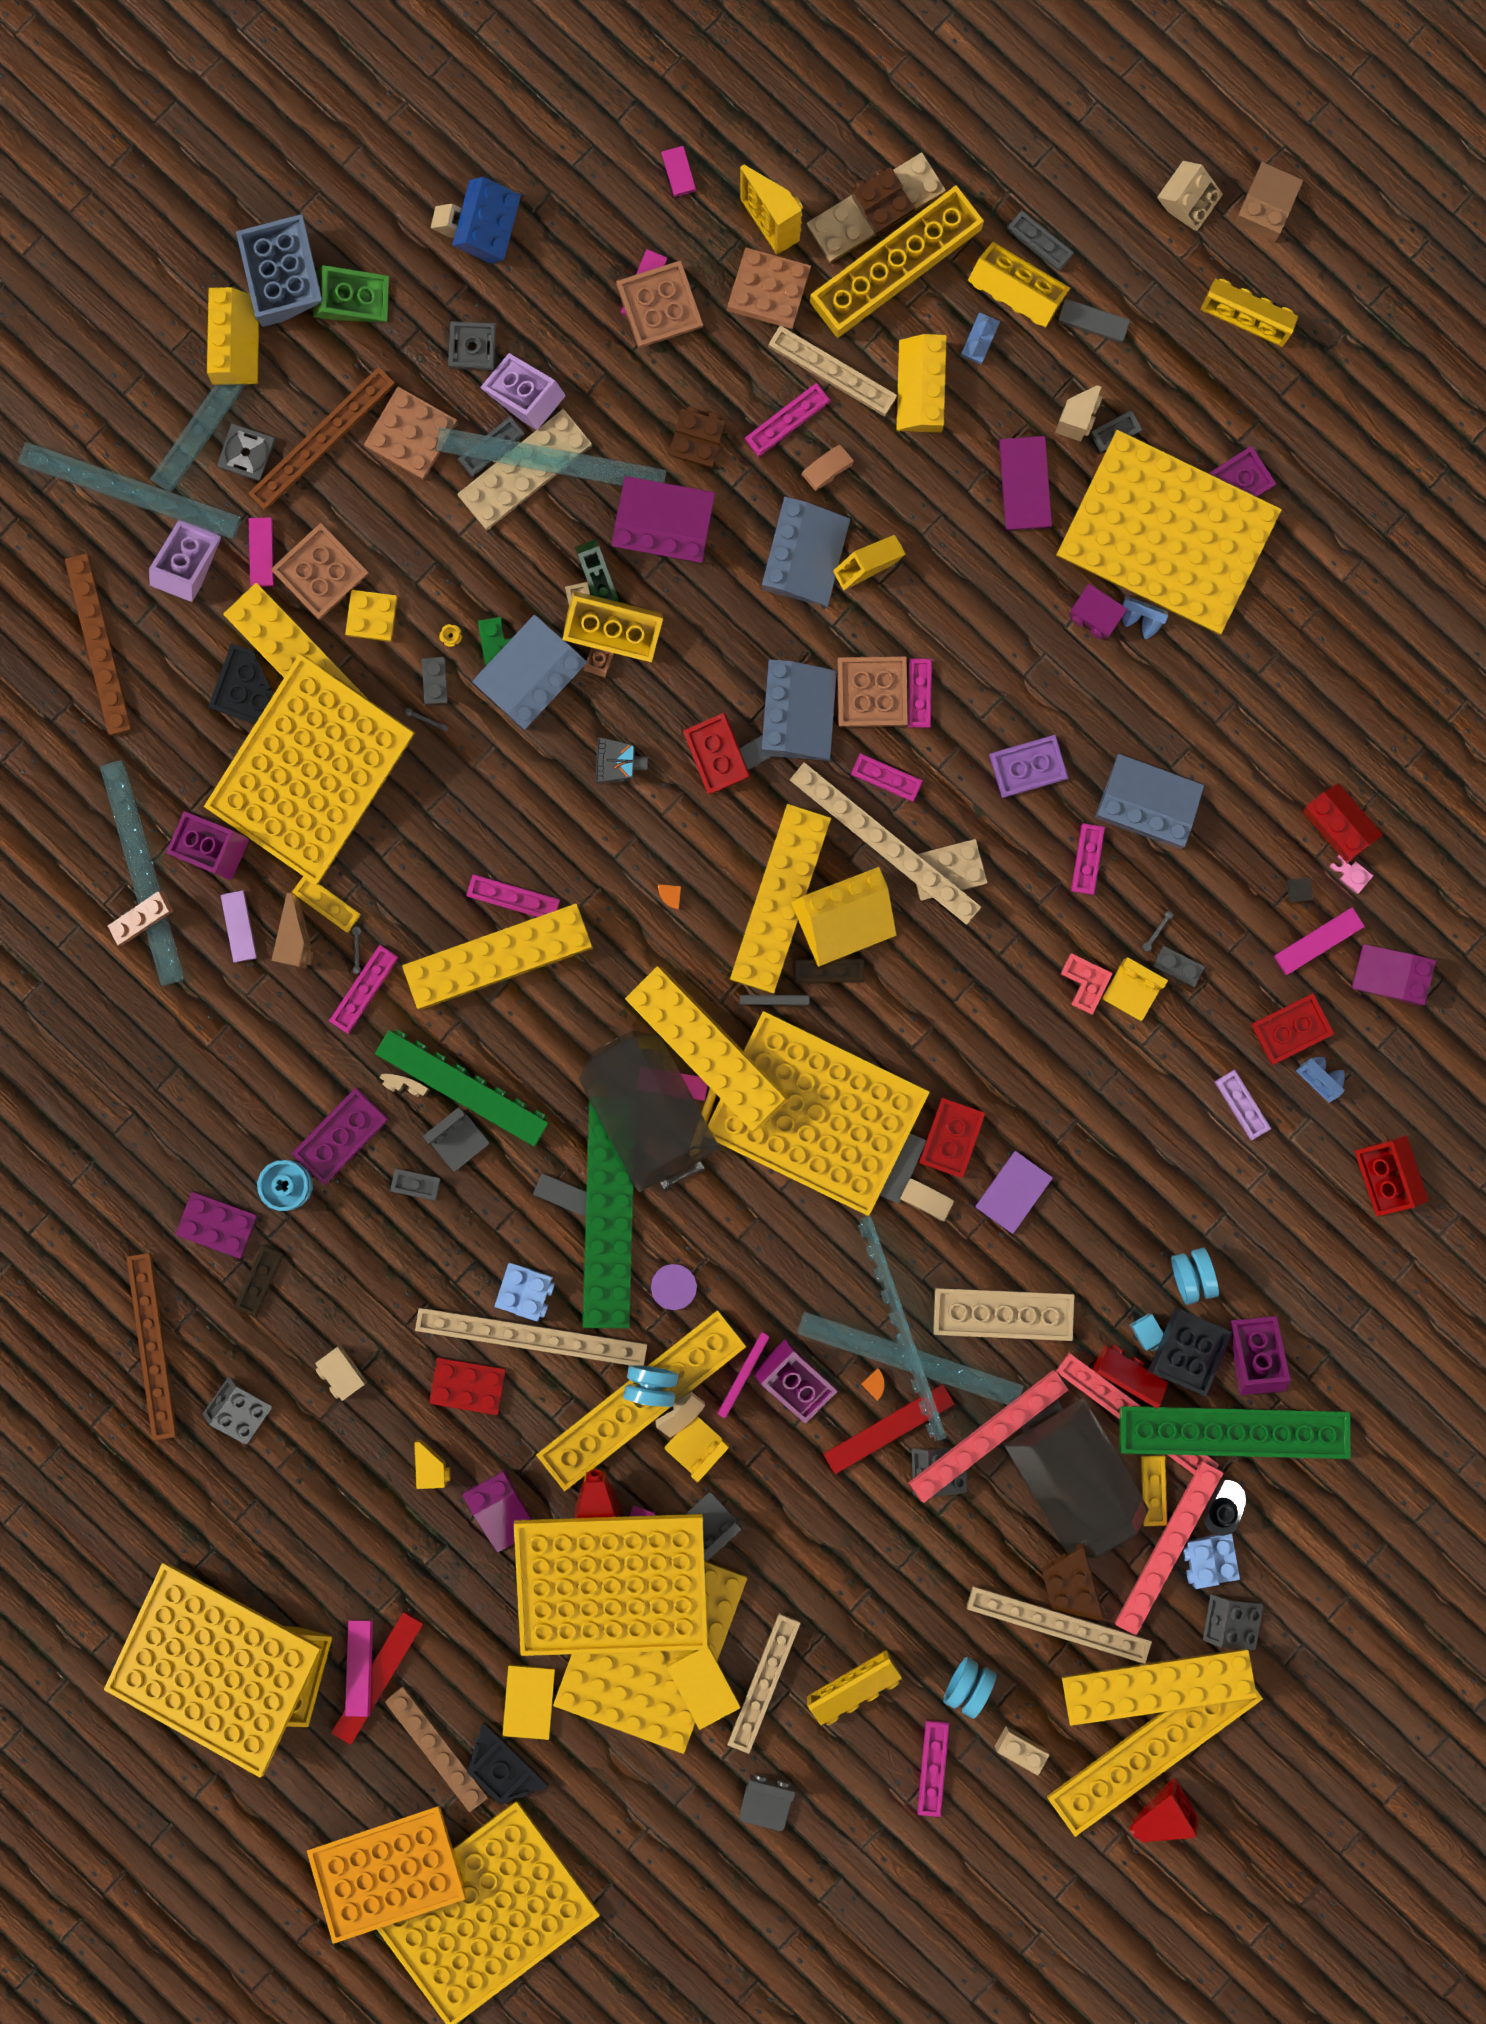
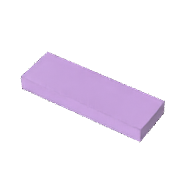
(238, 926)
(1242, 1105)

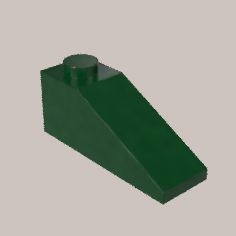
(596, 570)

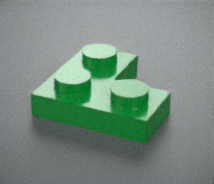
(491, 637)

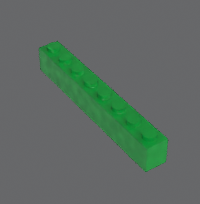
(461, 1087)

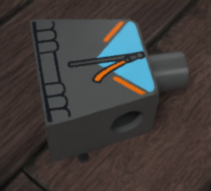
(617, 762)

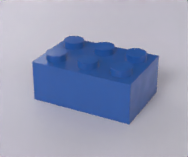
(486, 220)

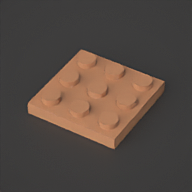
(768, 288)
(659, 304)
(409, 433)
(319, 571)
(872, 691)

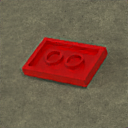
(716, 753)
(1292, 1029)
(952, 1137)
(467, 1386)

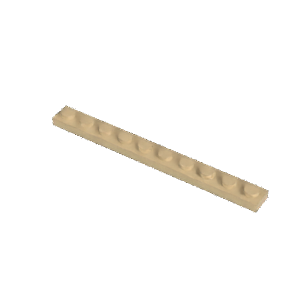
(885, 843)
(530, 1337)

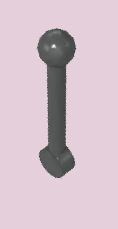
(409, 712)
(356, 931)
(1147, 946)

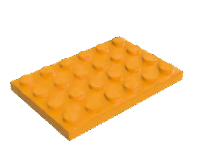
(386, 1874)

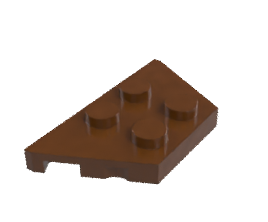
(1072, 1585)

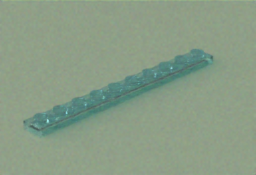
(542, 458)
(129, 490)
(140, 868)
(904, 1337)
(890, 1353)

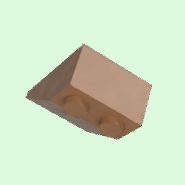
(1268, 202)
(292, 940)

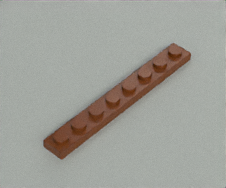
(321, 439)
(98, 644)
(151, 1346)

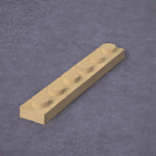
(832, 371)
(764, 1683)

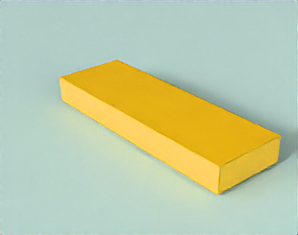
(327, 904)
(1154, 1489)

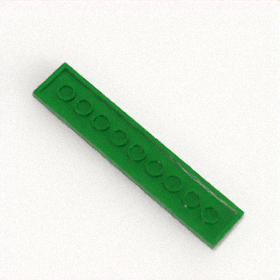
(606, 1233)
(1234, 1432)

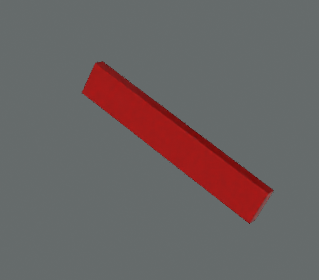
(884, 1431)
(382, 1671)

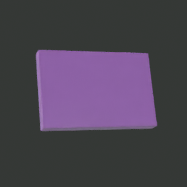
(1028, 766)
(1013, 1192)

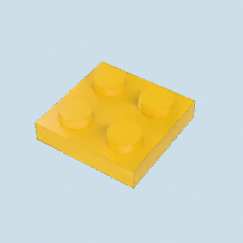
(371, 615)

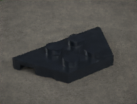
(502, 1769)

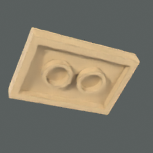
(958, 864)

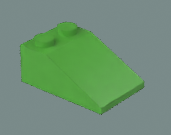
(352, 295)

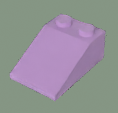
(523, 391)
(184, 561)

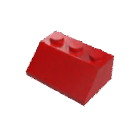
(1342, 822)
(1391, 1176)
(1130, 1375)

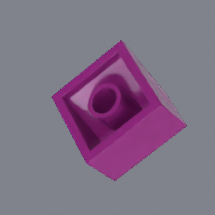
(1097, 612)

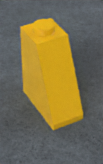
(868, 561)

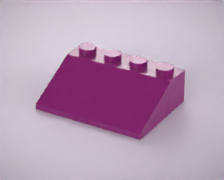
(663, 519)

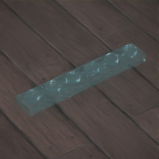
(195, 435)

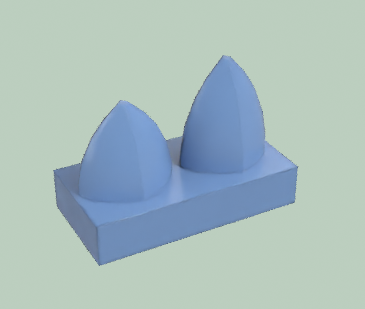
(980, 338)
(1152, 616)
(1327, 1085)

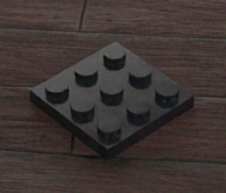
(1190, 1351)

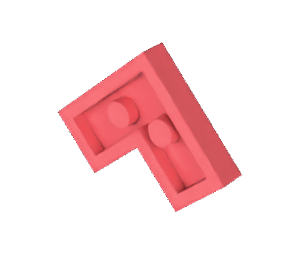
(1092, 981)

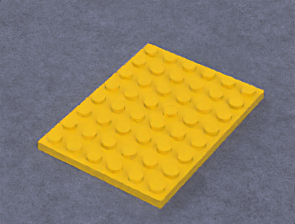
(1168, 532)
(309, 769)
(840, 1117)
(611, 1584)
(213, 1669)
(635, 1688)
(514, 1916)

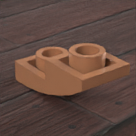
(827, 466)
(598, 662)

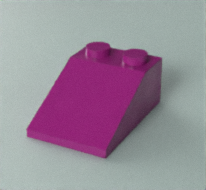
(207, 845)
(1393, 975)
(1259, 1356)
(794, 1381)
(495, 1507)

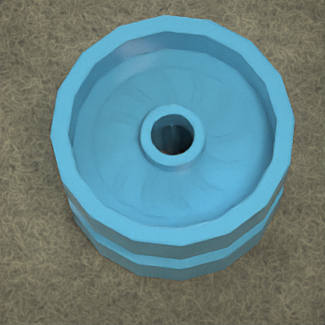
(271, 1185)
(1195, 1276)
(650, 1389)
(970, 1687)

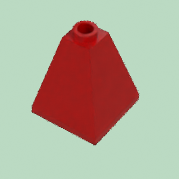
(597, 1497)
(1166, 1816)

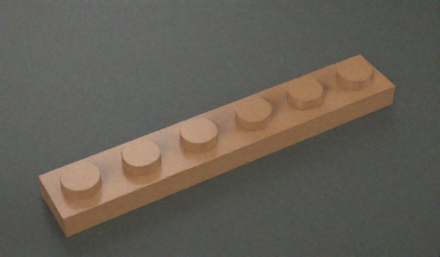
(436, 1748)

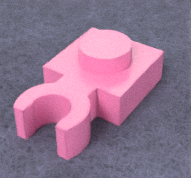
(1353, 875)

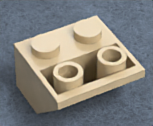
(1190, 194)
(1077, 414)

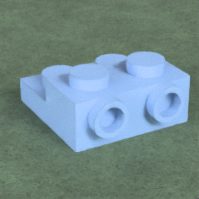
(524, 1292)
(1211, 1560)

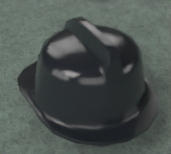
(1225, 1508)

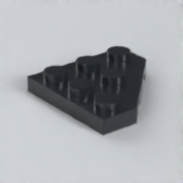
(242, 686)

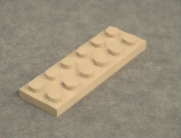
(846, 228)
(507, 486)
(1003, 1314)

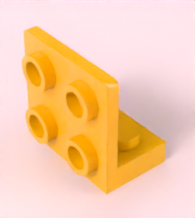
(1134, 988)
(697, 1448)

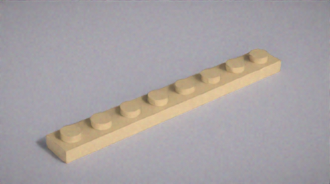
(1059, 1624)

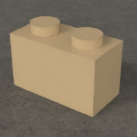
(340, 1373)
(1022, 1750)

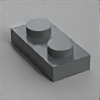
(1125, 423)
(434, 681)
(1178, 966)
(415, 1184)

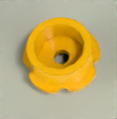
(450, 629)

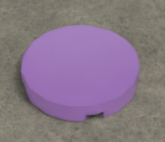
(673, 1286)

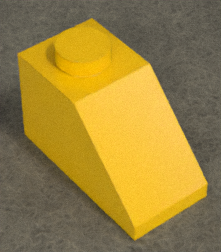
(430, 1467)

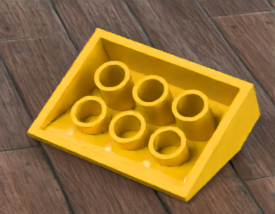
(772, 209)
(846, 916)

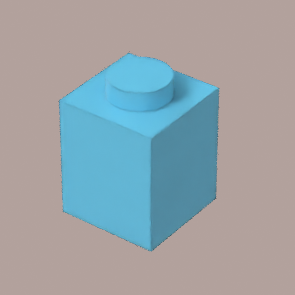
(1147, 1332)

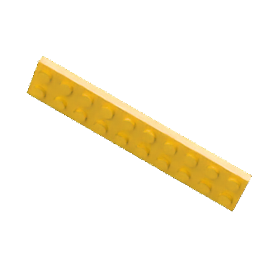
(619, 1420)
(1140, 1760)

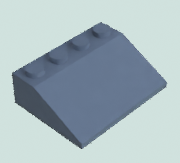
(279, 269)
(805, 552)
(529, 672)
(798, 711)
(1150, 802)

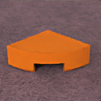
(670, 895)
(874, 1384)

